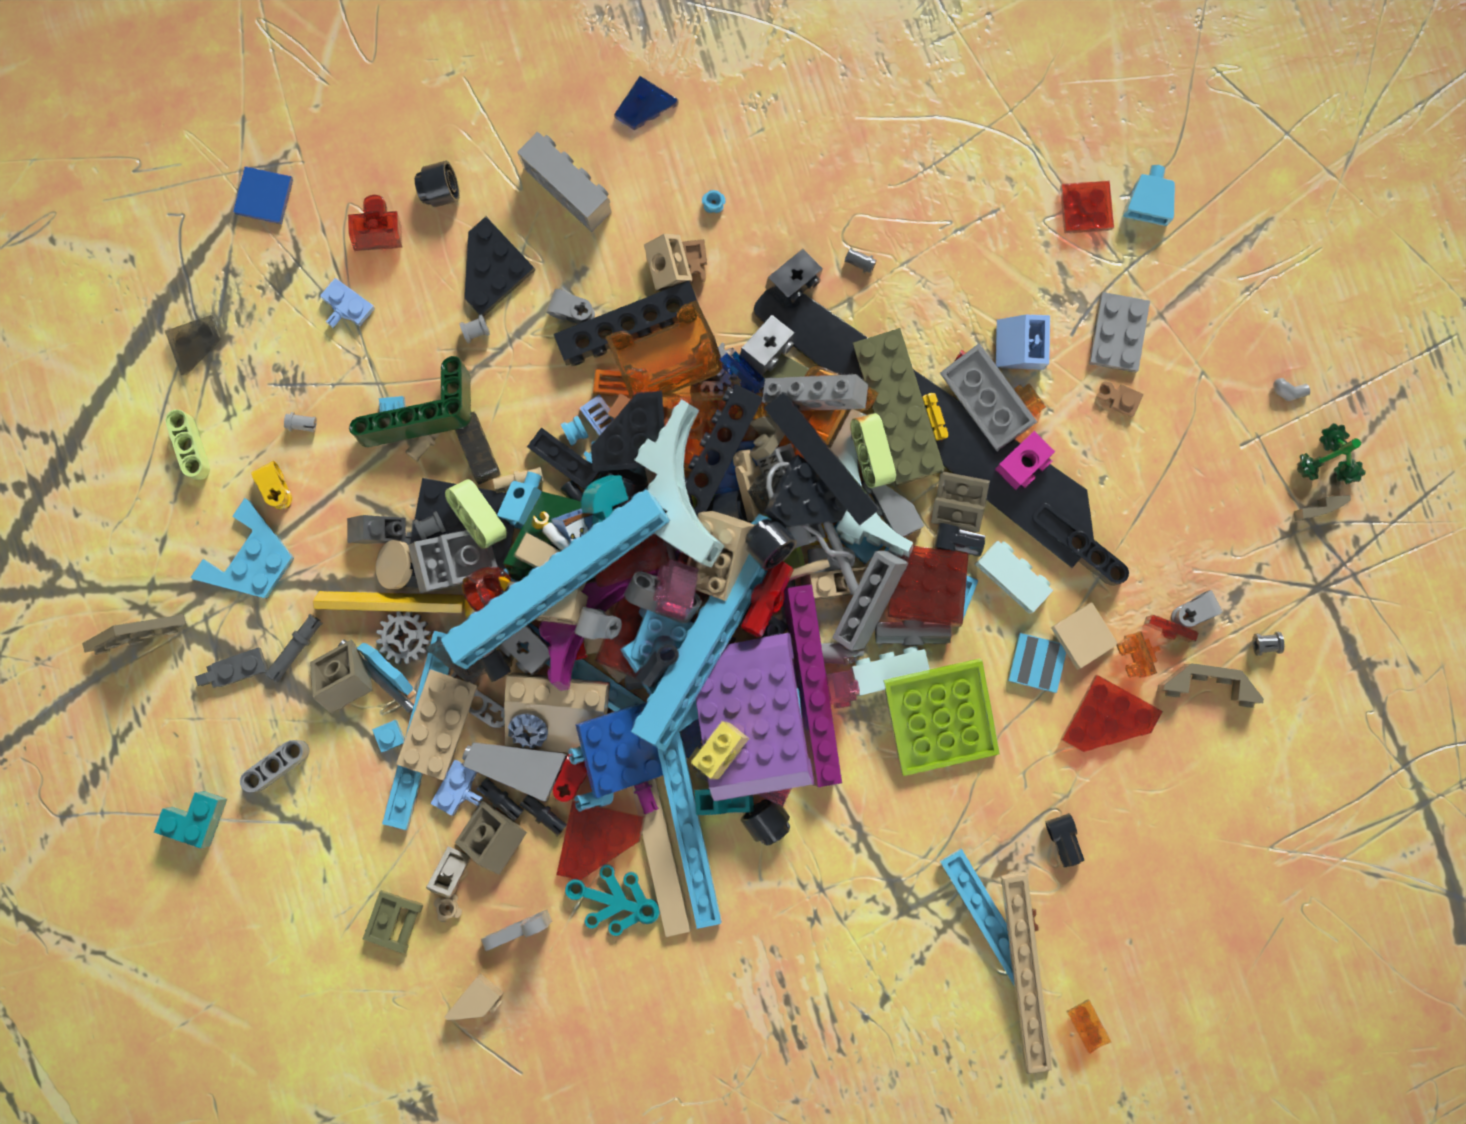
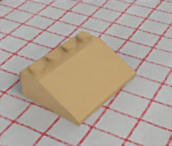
(556, 708)

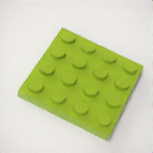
(941, 717)

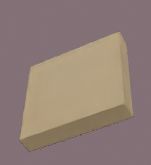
(1084, 636)

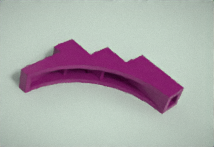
(566, 642)

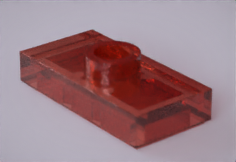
(1170, 629)

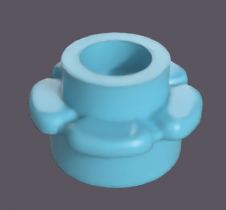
(709, 197)

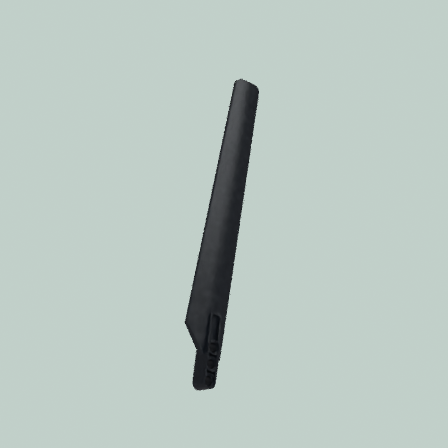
(1048, 509)

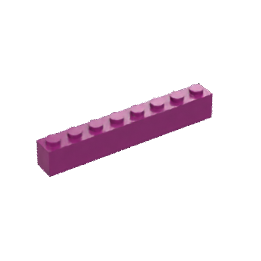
(812, 685)

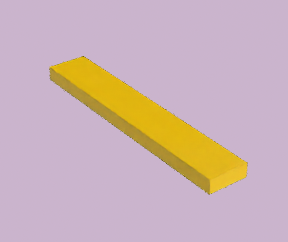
(389, 602)

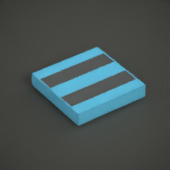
(1037, 663)

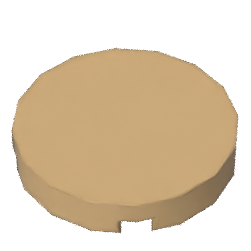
(394, 565)

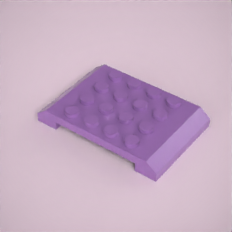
(759, 696)

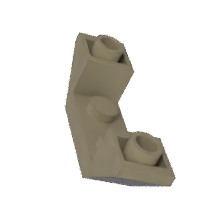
(1242, 688)

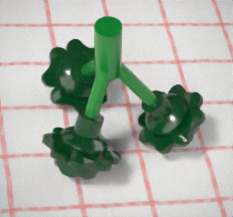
(1334, 439)

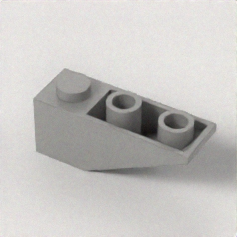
(895, 509)

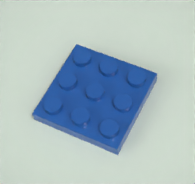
(616, 755)

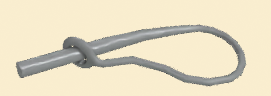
(838, 553)

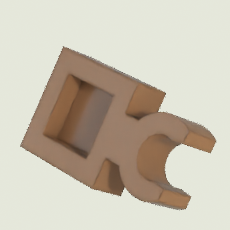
(696, 257)
(1123, 400)

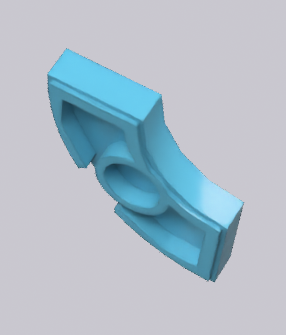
(385, 668)

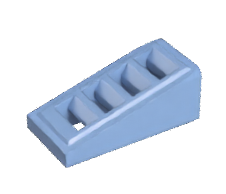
(598, 399)

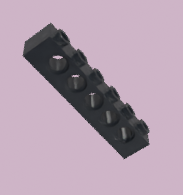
(613, 321)
(749, 404)

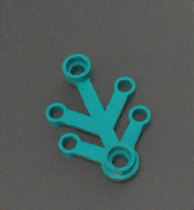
(616, 901)

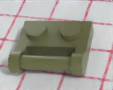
(385, 918)

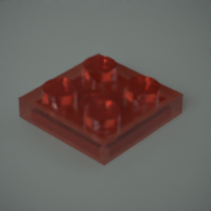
(1087, 207)

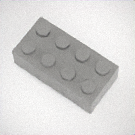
(565, 181)

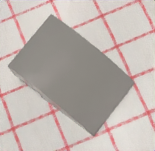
(448, 560)

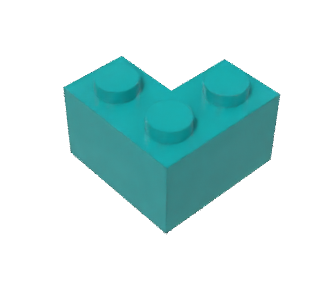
(195, 826)

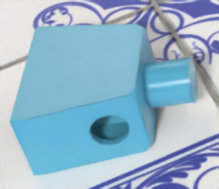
(1152, 198)
(520, 500)

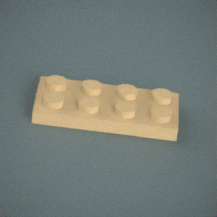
(437, 724)

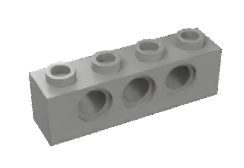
(819, 392)

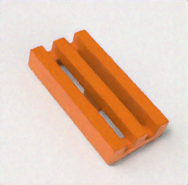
(607, 392)

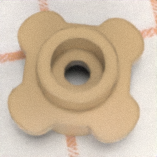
(444, 914)

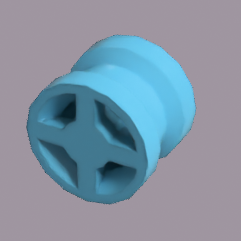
(574, 430)

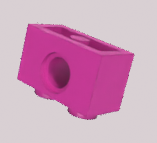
(1033, 448)

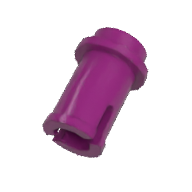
(646, 797)

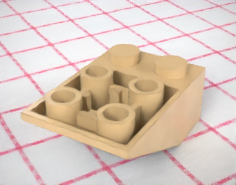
(723, 574)

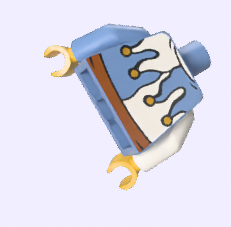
(565, 527)

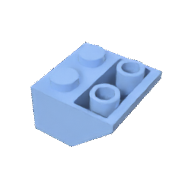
(1023, 342)

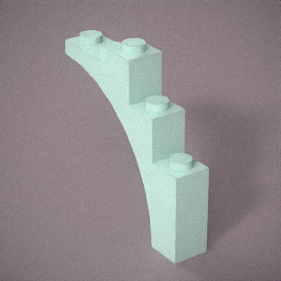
(669, 488)
(873, 528)

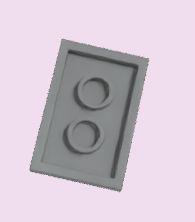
(1119, 332)

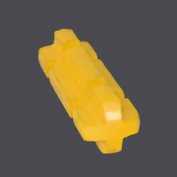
(935, 416)

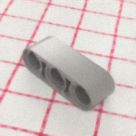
(263, 770)

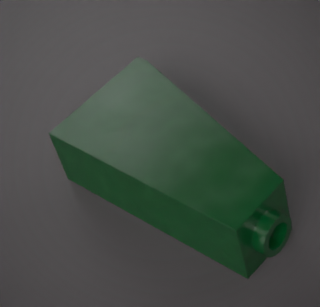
(554, 507)

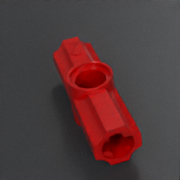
(767, 599)

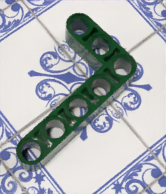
(421, 419)

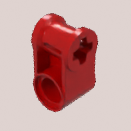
(573, 776)

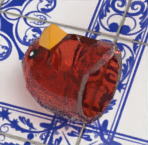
(484, 586)

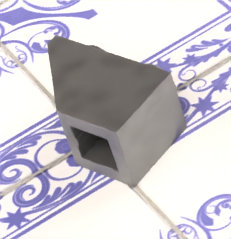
(375, 529)

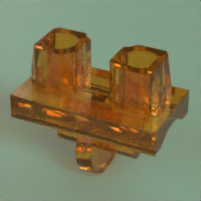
(1142, 655)
(1088, 1026)

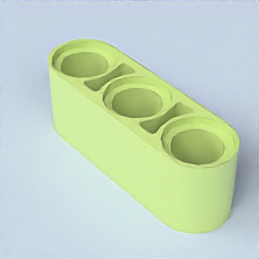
(872, 450)
(195, 453)
(475, 514)

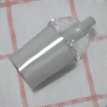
(839, 654)

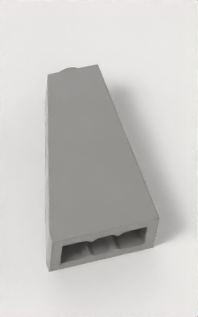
(520, 768)

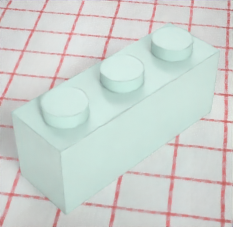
(1014, 576)
(871, 674)

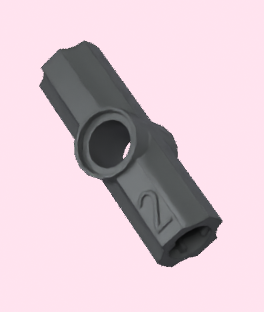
(912, 633)

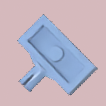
(345, 304)
(456, 789)

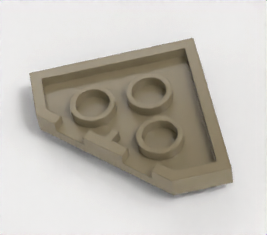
(132, 633)

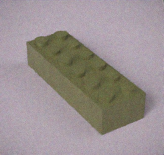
(899, 404)

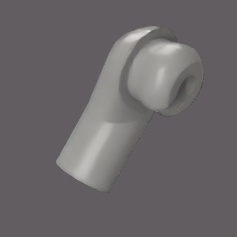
(1288, 391)

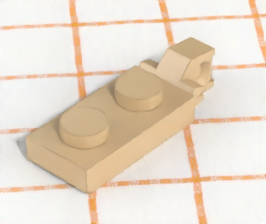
(746, 473)

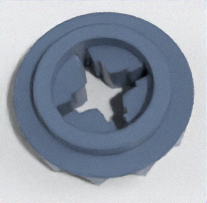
(532, 725)

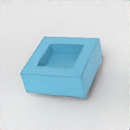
(388, 736)

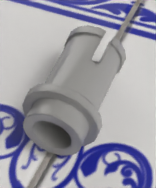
(300, 422)

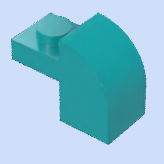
(601, 496)
(707, 806)

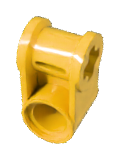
(270, 483)

